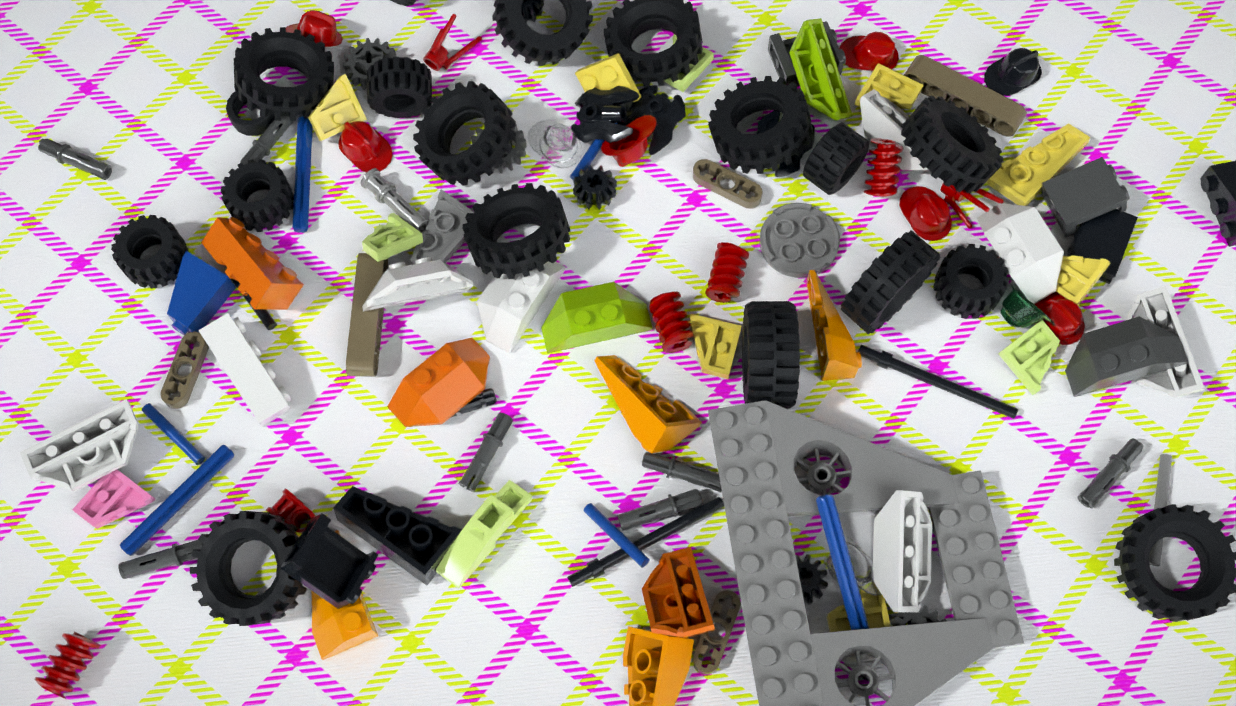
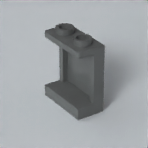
(782, 60)
(1084, 194)

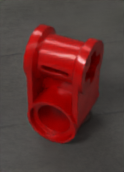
(292, 509)

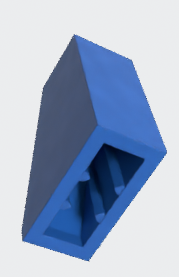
(197, 294)

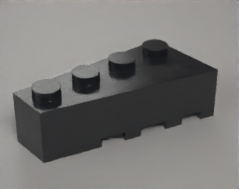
(397, 532)

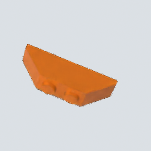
(441, 384)
(676, 597)

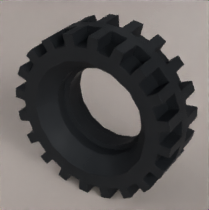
(647, 15)
(541, 46)
(282, 50)
(447, 116)
(951, 144)
(764, 148)
(510, 210)
(890, 282)
(1209, 544)
(215, 574)

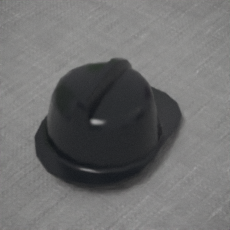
(1013, 72)

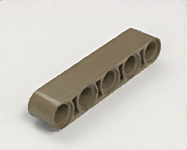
(979, 101)
(365, 326)

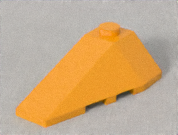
(833, 341)
(649, 415)
(340, 628)
(655, 667)

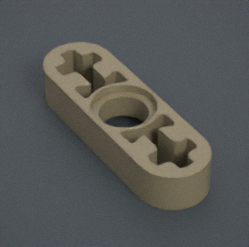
(723, 173)
(183, 357)
(702, 649)

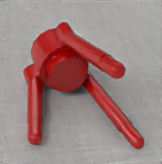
(437, 54)
(953, 195)

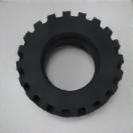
(770, 353)

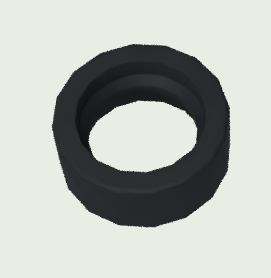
(247, 127)

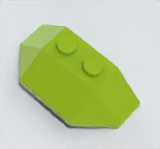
(818, 71)
(594, 316)

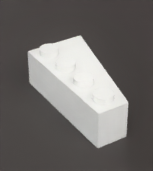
(245, 369)

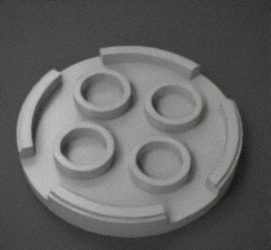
(799, 240)

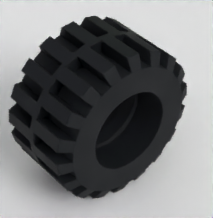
(399, 87)
(836, 158)
(256, 177)
(137, 238)
(977, 263)

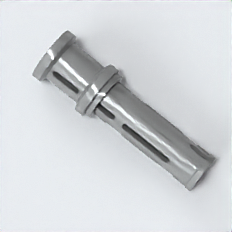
(386, 193)

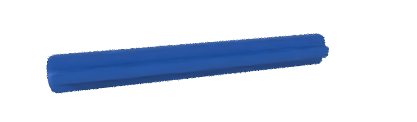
(302, 175)
(176, 500)
(842, 562)

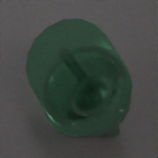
(1020, 311)

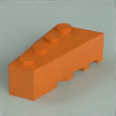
(252, 265)

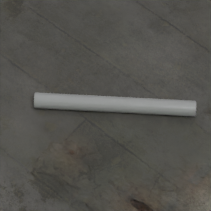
(1160, 502)

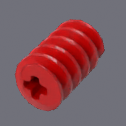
(884, 167)
(726, 272)
(668, 322)
(66, 664)

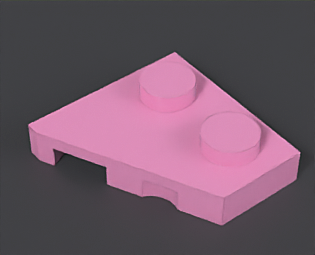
(111, 499)

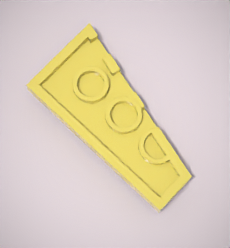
(1023, 176)

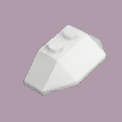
(884, 121)
(1026, 247)
(416, 282)
(511, 304)
(1158, 308)
(85, 449)
(903, 551)

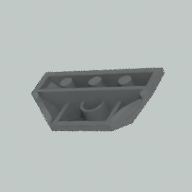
(1122, 354)

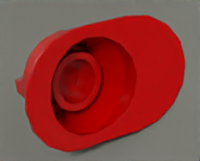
(319, 25)
(869, 50)
(365, 146)
(633, 146)
(926, 213)
(1066, 316)

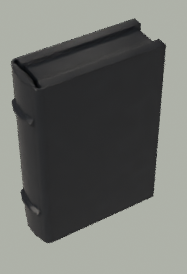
(1105, 239)

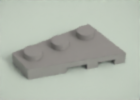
(444, 230)

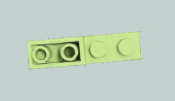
(481, 532)

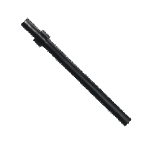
(886, 360)
(596, 567)

